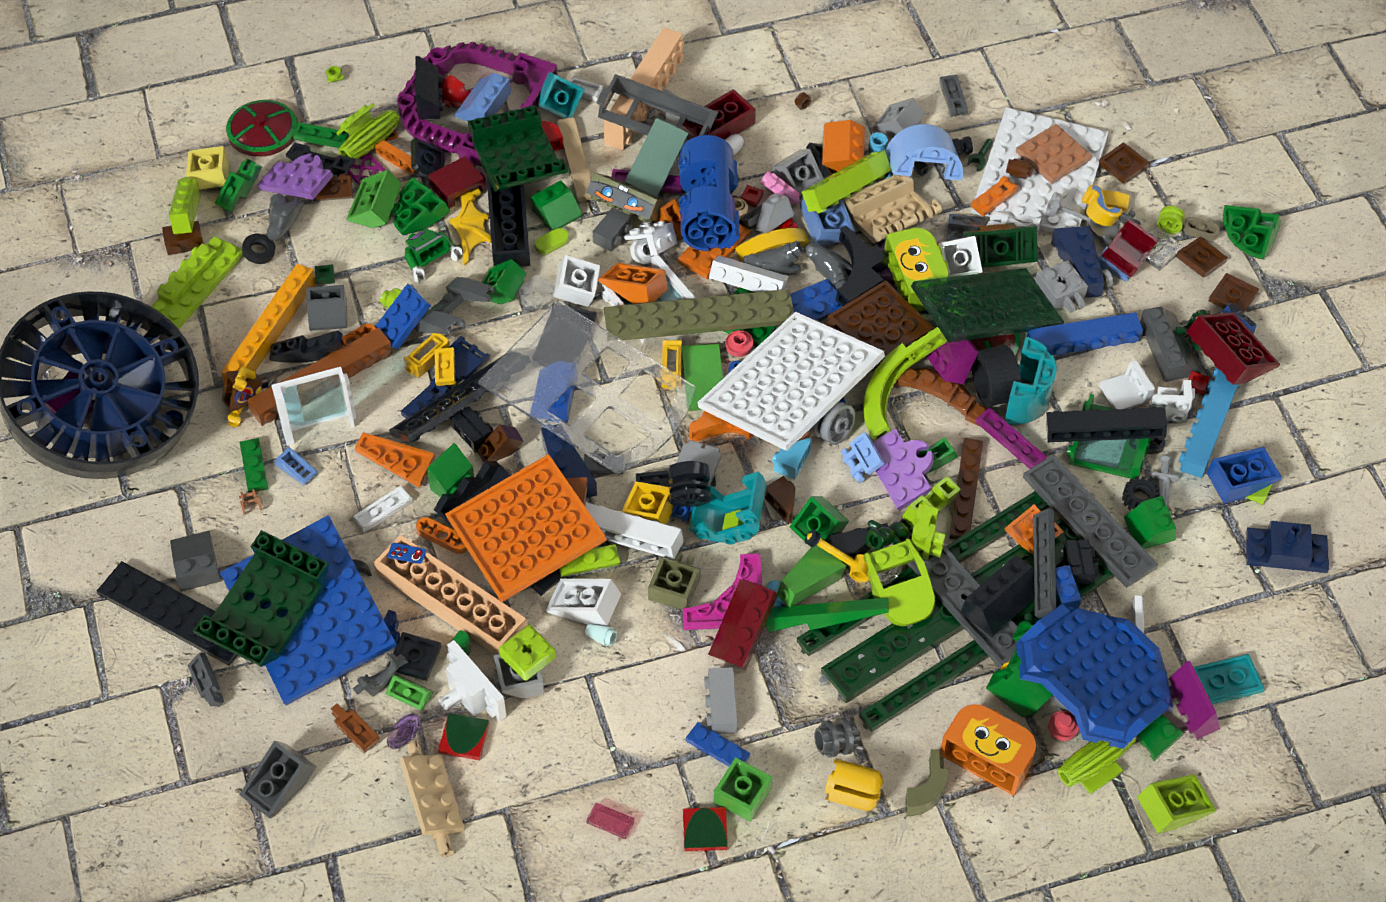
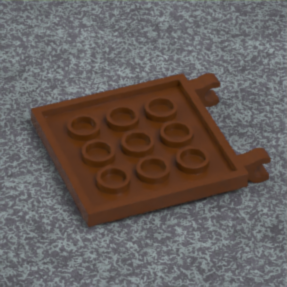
(880, 319)

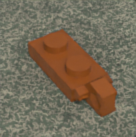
(355, 728)

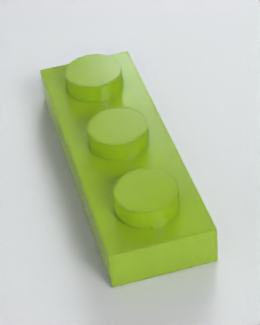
(592, 560)

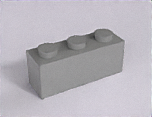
(721, 700)

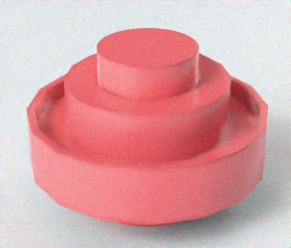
(739, 343)
(1063, 726)

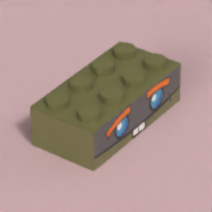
(625, 197)

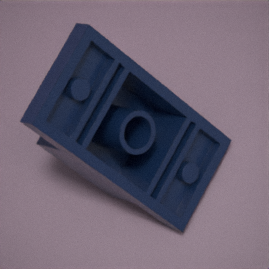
(1287, 547)

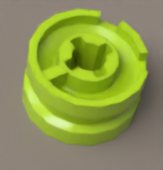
(1171, 219)

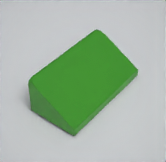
(409, 692)

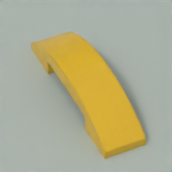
(771, 240)

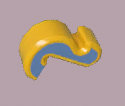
(1097, 207)

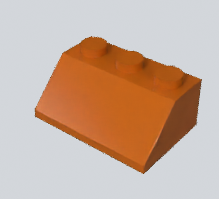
(842, 144)

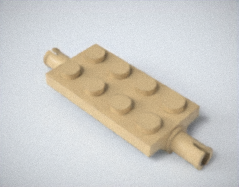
(432, 796)

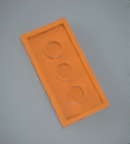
(701, 261)

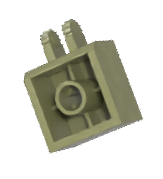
(674, 582)

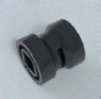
(963, 145)

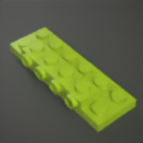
(196, 279)

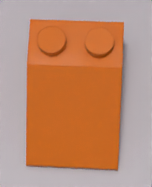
(635, 282)

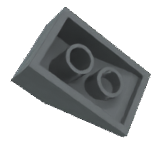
(194, 561)
(277, 779)

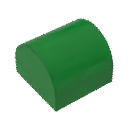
(463, 641)

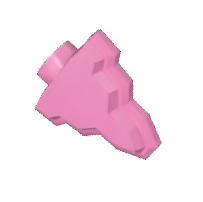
(777, 185)

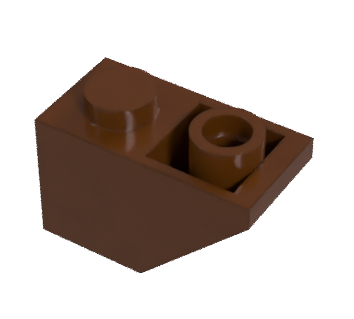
(500, 443)

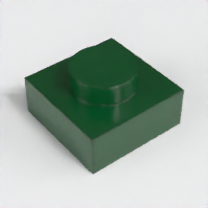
(324, 274)

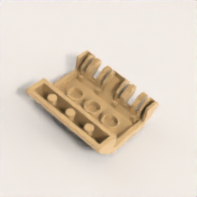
(888, 207)

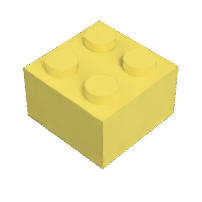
(208, 166)

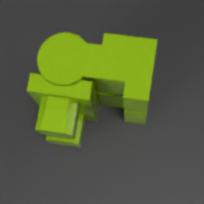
(924, 536)

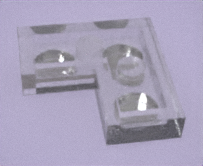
(1164, 250)

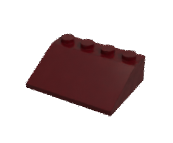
(1232, 347)

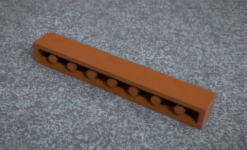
(351, 358)

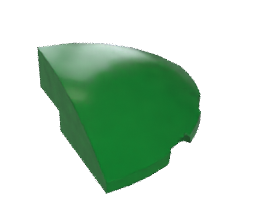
(417, 208)
(1251, 229)

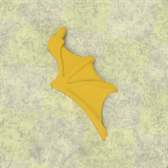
(470, 224)

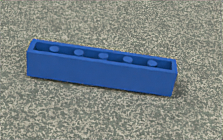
(1089, 334)

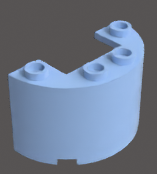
(923, 144)

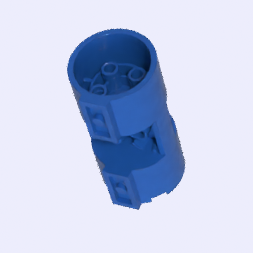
(708, 207)

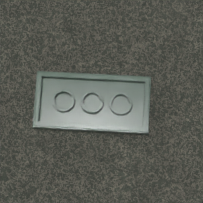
(656, 157)

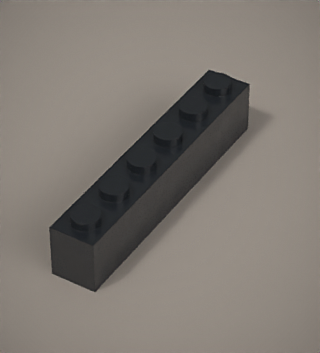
(1106, 424)

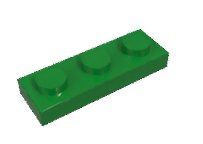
(319, 135)
(253, 465)

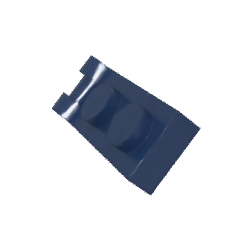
(424, 398)

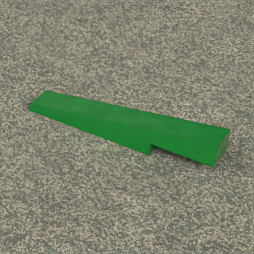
(825, 614)

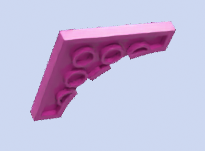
(711, 615)

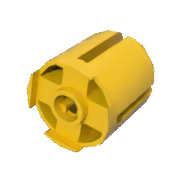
(854, 785)

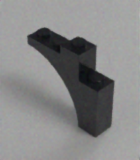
(865, 267)

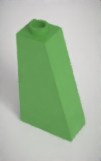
(810, 575)

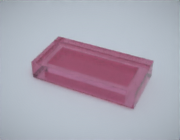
(610, 820)

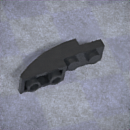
(305, 350)

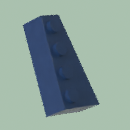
(1079, 249)
(567, 459)

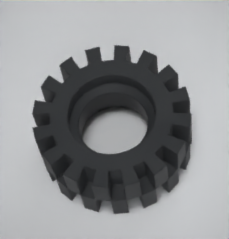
(1139, 485)

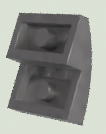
(959, 223)

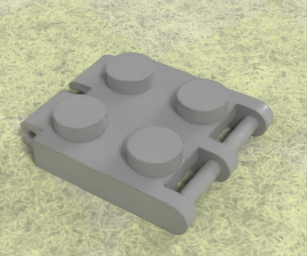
(694, 452)

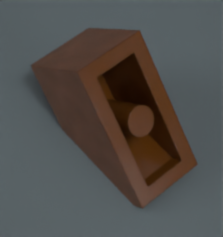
(781, 497)

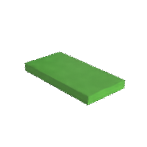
(701, 369)

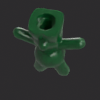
(881, 536)

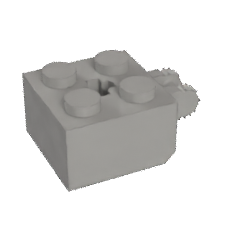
(1062, 286)

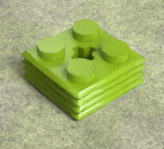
(527, 663)

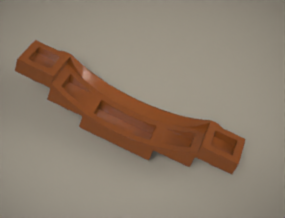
(951, 393)

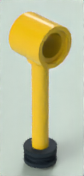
(857, 565)

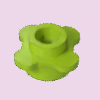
(334, 74)

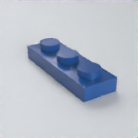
(716, 745)

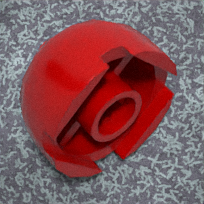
(453, 91)

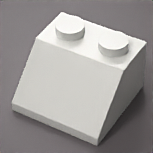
(961, 256)

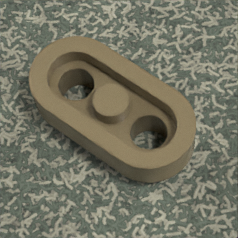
(1201, 228)

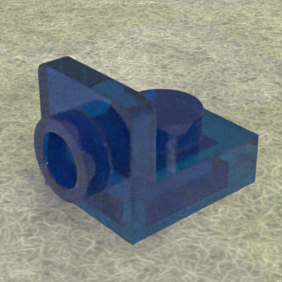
(392, 624)

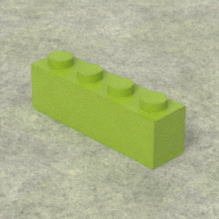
(184, 205)

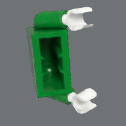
(426, 247)

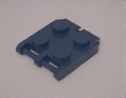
(466, 360)

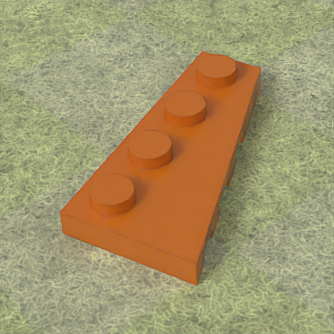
(398, 458)

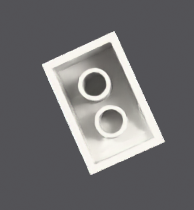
(585, 600)

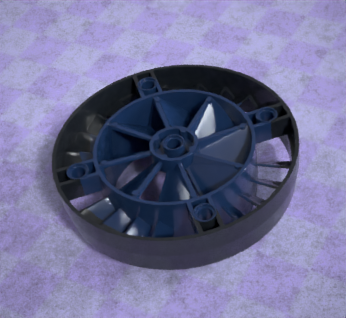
(125, 399)

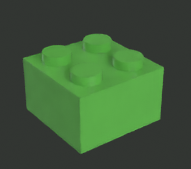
(743, 789)

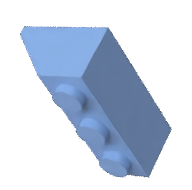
(485, 98)
(826, 226)

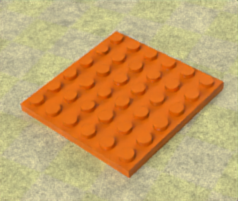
(525, 527)

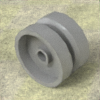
(835, 424)

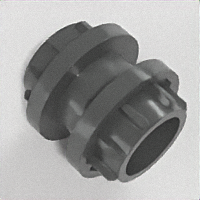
(834, 737)

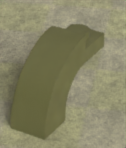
(928, 795)

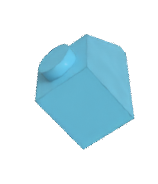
(791, 461)

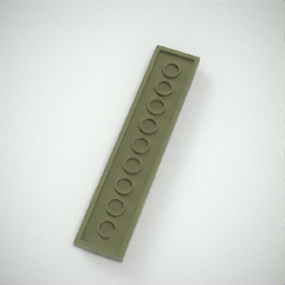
(699, 315)

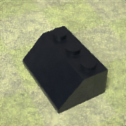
(427, 89)

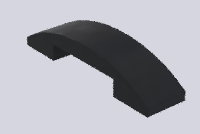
(337, 165)

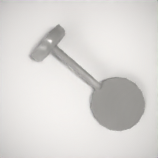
(1096, 229)

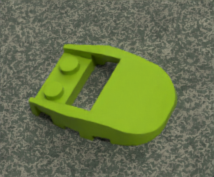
(909, 600)

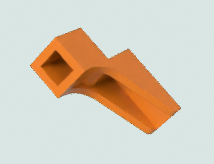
(711, 426)

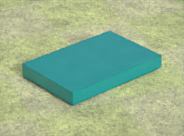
(1230, 679)

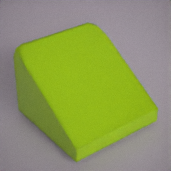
(1261, 495)

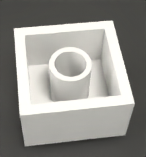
(576, 281)

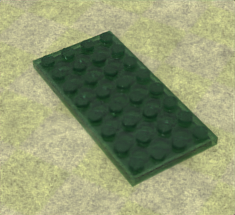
(986, 304)

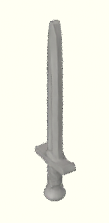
(1164, 477)

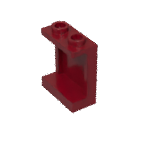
(456, 180)
(1129, 248)

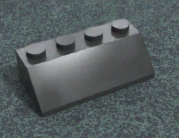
(1168, 348)

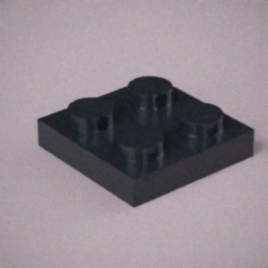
(426, 157)
(420, 654)

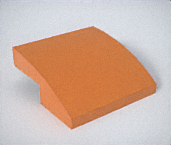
(1023, 529)

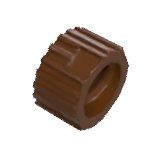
(802, 100)

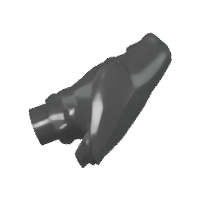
(282, 215)
(777, 259)
(829, 264)

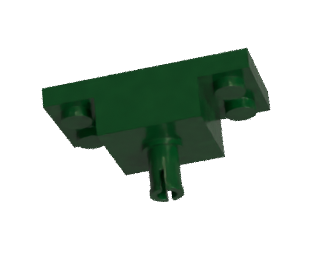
(1005, 244)

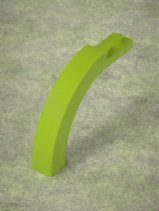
(888, 373)

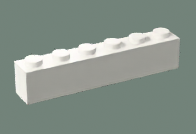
(637, 532)

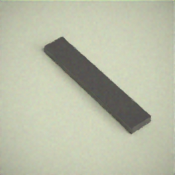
(1044, 563)

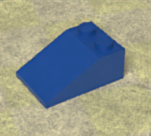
(1242, 474)

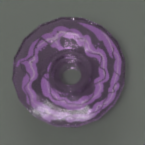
(403, 731)

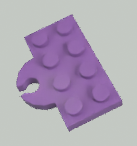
(300, 178)
(903, 468)

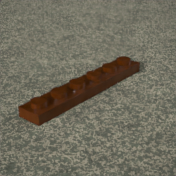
(967, 483)

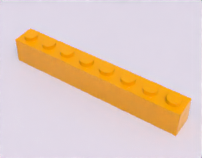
(272, 320)

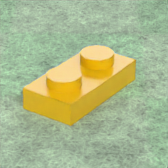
(444, 366)

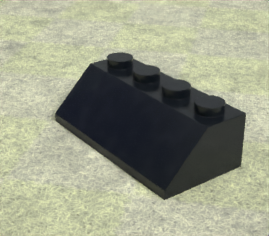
(1001, 596)

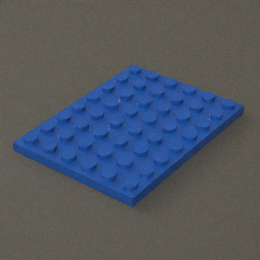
(340, 627)

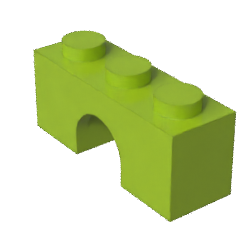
(939, 497)

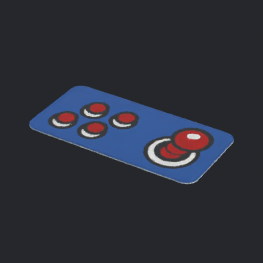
(406, 553)

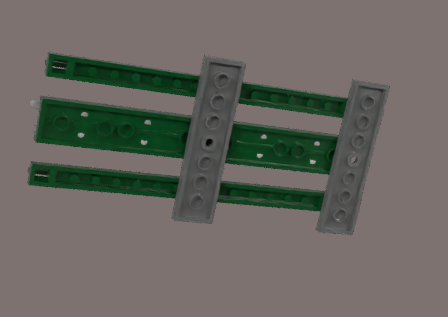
(951, 583)

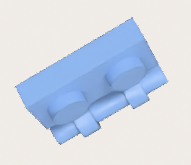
(867, 455)

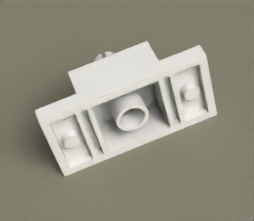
(470, 686)

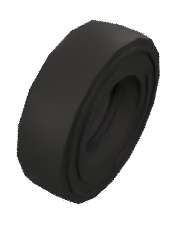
(260, 239)

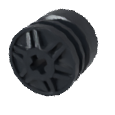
(689, 484)

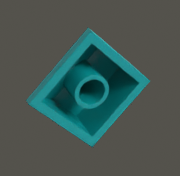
(560, 96)

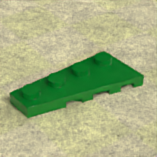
(1159, 736)

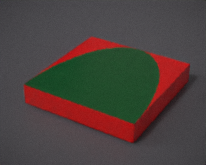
(463, 736)
(705, 829)

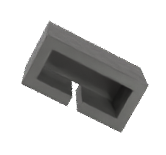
(612, 229)

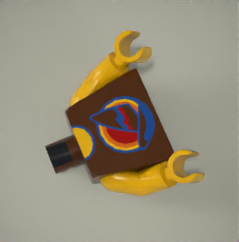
(238, 388)

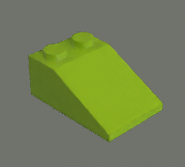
(1175, 802)

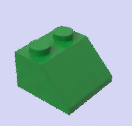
(556, 206)
(505, 280)
(448, 471)
(820, 516)
(1151, 523)

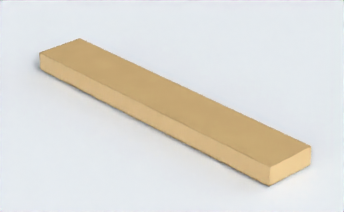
(575, 158)

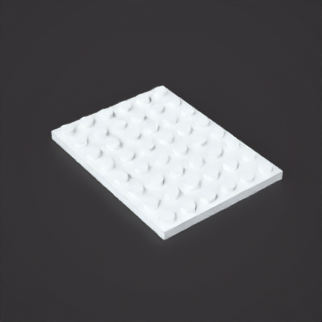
(1036, 191)
(791, 380)

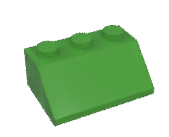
(375, 200)

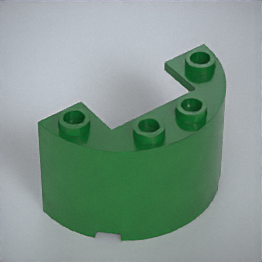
(1018, 694)

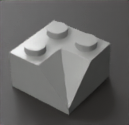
(513, 684)

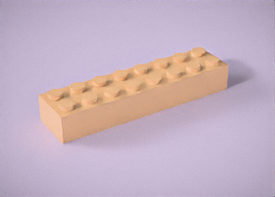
(654, 72)
(452, 598)

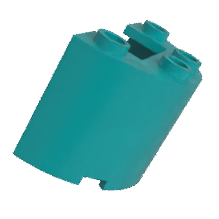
(1026, 400)
(709, 518)

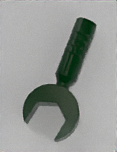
(979, 158)

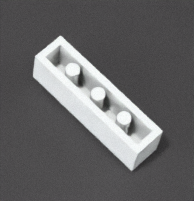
(746, 275)

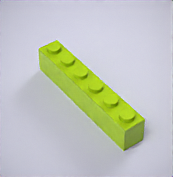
(846, 181)

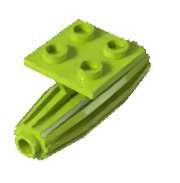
(366, 131)
(1093, 765)

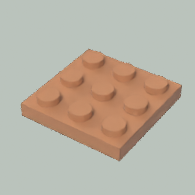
(1053, 153)

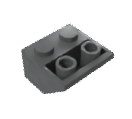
(326, 307)

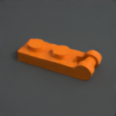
(994, 196)

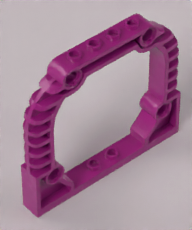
(522, 68)

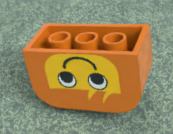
(990, 746)

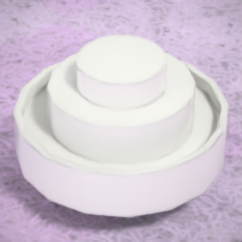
(641, 252)

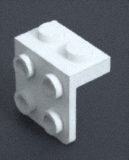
(659, 236)
(1128, 389)
(1176, 406)

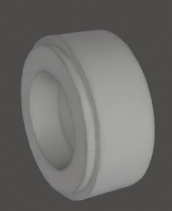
(1108, 279)

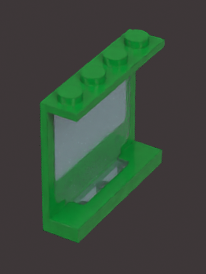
(1113, 457)

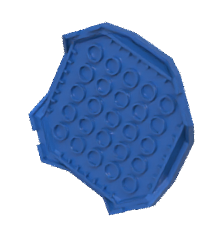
(1098, 671)

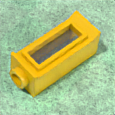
(423, 357)
(672, 357)

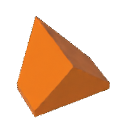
(671, 214)

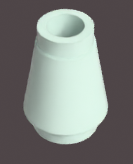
(602, 634)

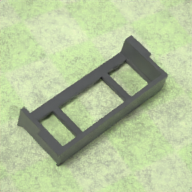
(654, 98)

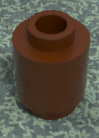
(1019, 168)

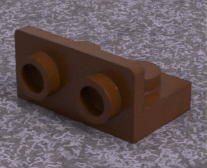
(336, 188)

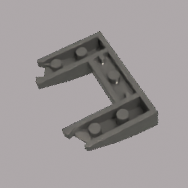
(439, 319)

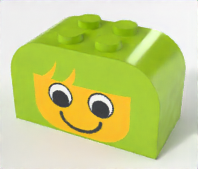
(911, 258)

